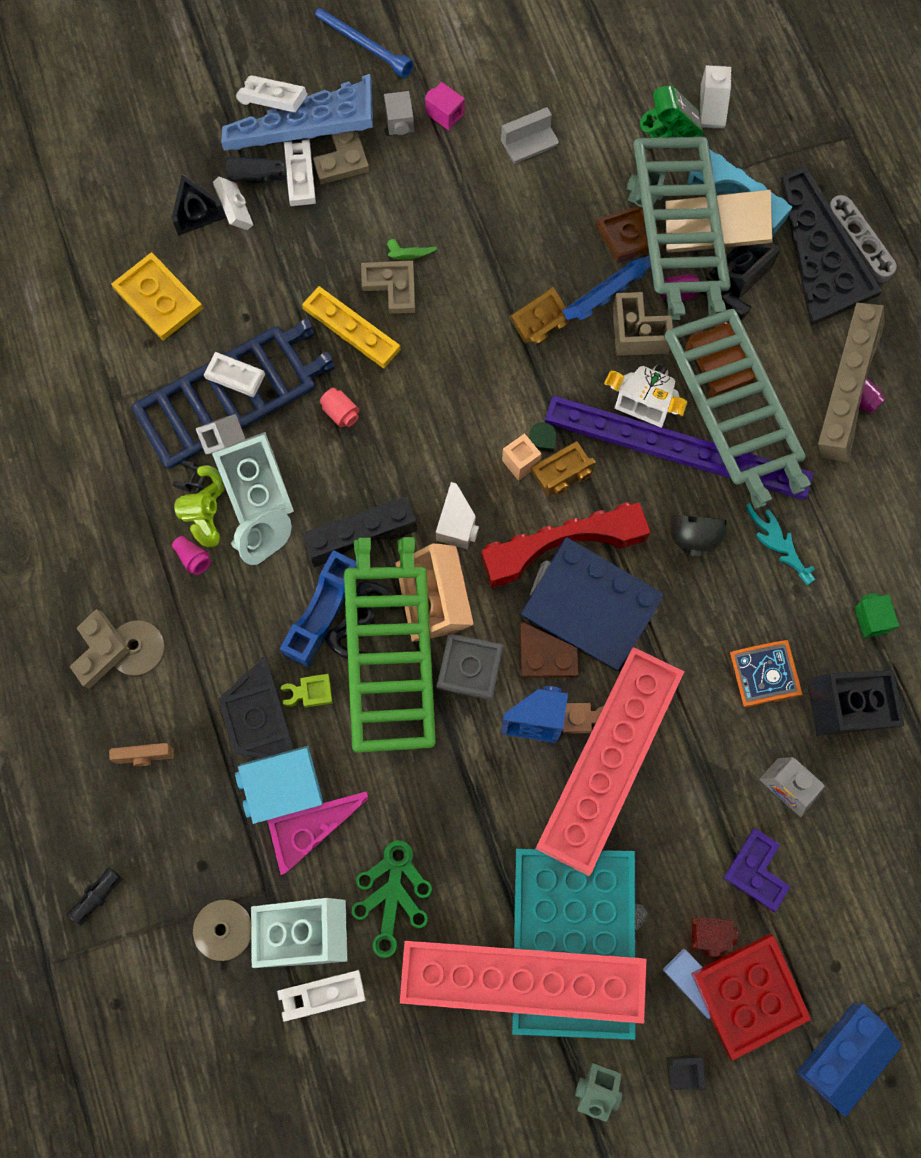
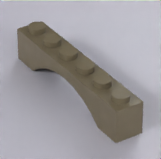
(844, 405)

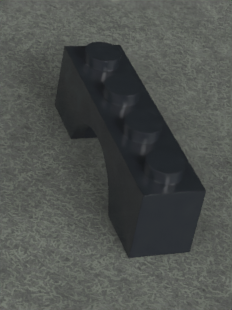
(382, 522)

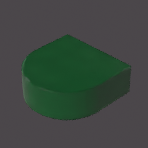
(543, 436)

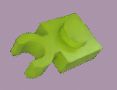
(313, 691)

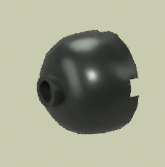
(697, 533)

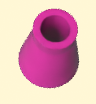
(193, 557)

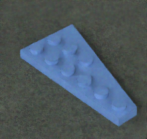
(318, 115)

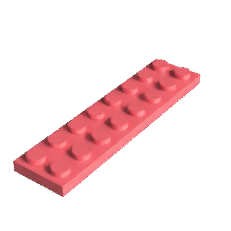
(610, 762)
(524, 981)

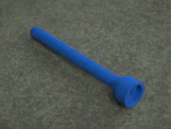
(401, 64)

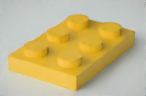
(157, 296)

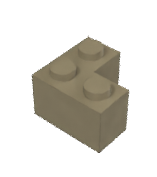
(634, 331)

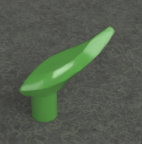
(407, 253)

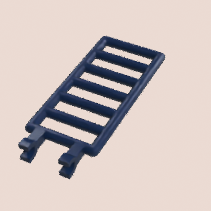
(301, 331)

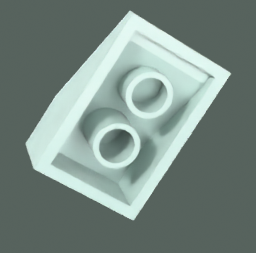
(252, 478)
(299, 933)

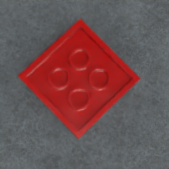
(751, 996)

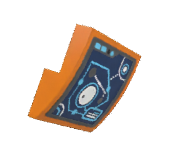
(766, 673)

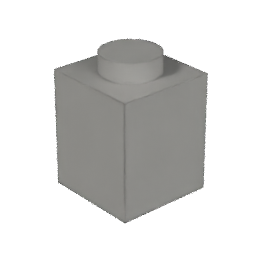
(399, 113)
(220, 434)

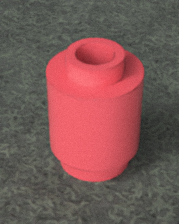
(339, 408)

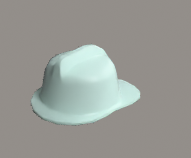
(262, 536)

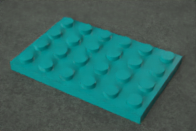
(579, 915)

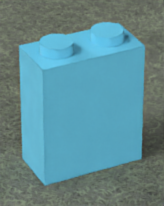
(279, 784)

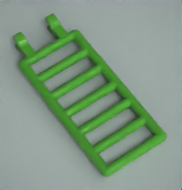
(356, 688)

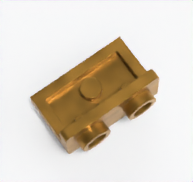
(539, 317)
(563, 469)

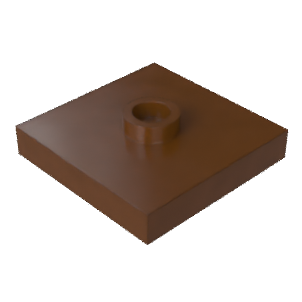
(625, 233)

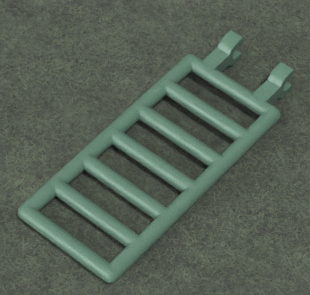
(673, 289)
(789, 463)

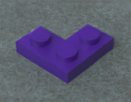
(749, 873)

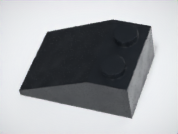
(854, 702)

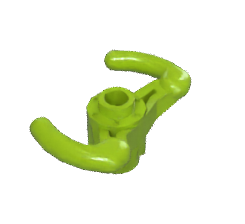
(202, 507)

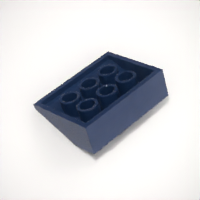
(591, 604)

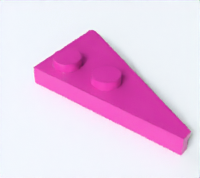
(303, 830)

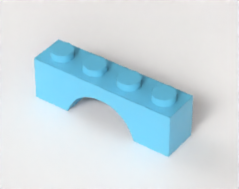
(734, 180)

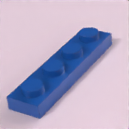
(601, 293)

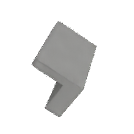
(529, 135)

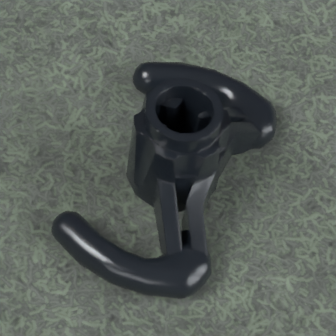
(339, 632)

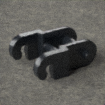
(188, 486)

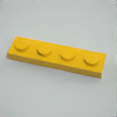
(351, 327)

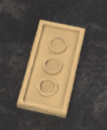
(743, 217)

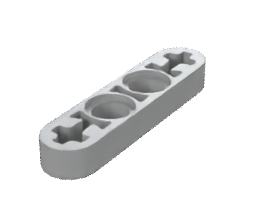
(866, 236)

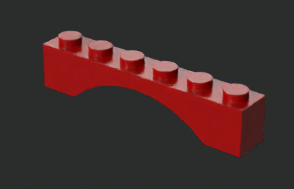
(617, 528)

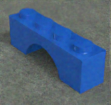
(311, 629)

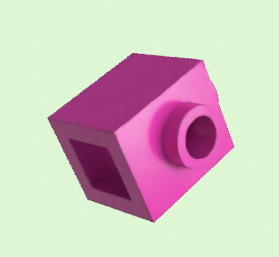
(444, 105)

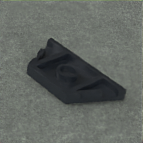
(256, 714)

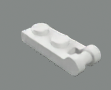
(272, 93)
(299, 173)
(322, 995)

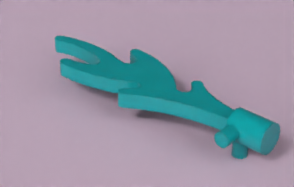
(777, 543)

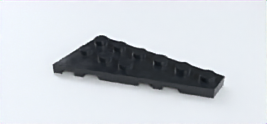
(827, 260)

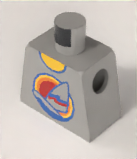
(793, 784)

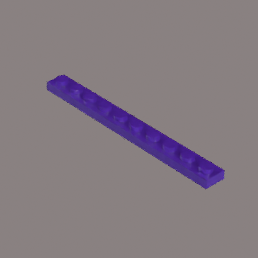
(659, 442)

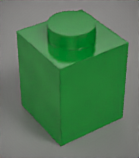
(876, 615)

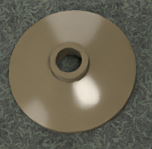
(148, 652)
(237, 930)

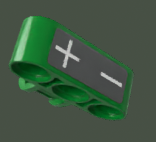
(672, 114)

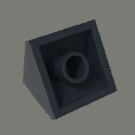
(748, 265)

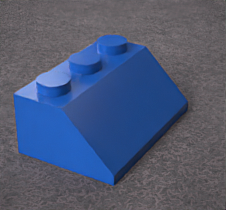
(537, 716)
(850, 1057)

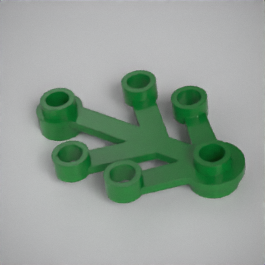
(392, 892)

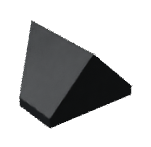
(195, 207)

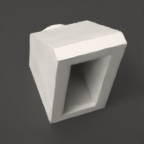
(715, 96)
(456, 520)

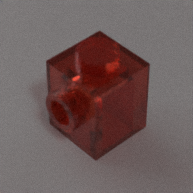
(713, 936)

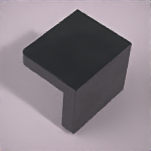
(686, 1072)

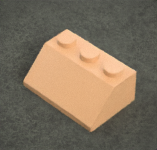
(446, 591)

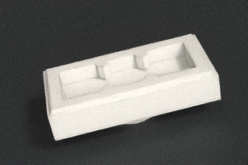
(233, 203)
(234, 374)

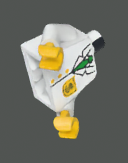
(647, 394)

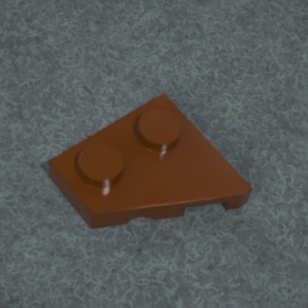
(546, 655)

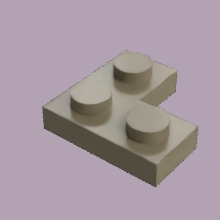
(345, 162)
(396, 278)
(104, 651)

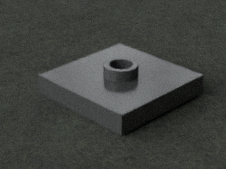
(470, 666)

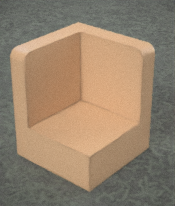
(521, 456)

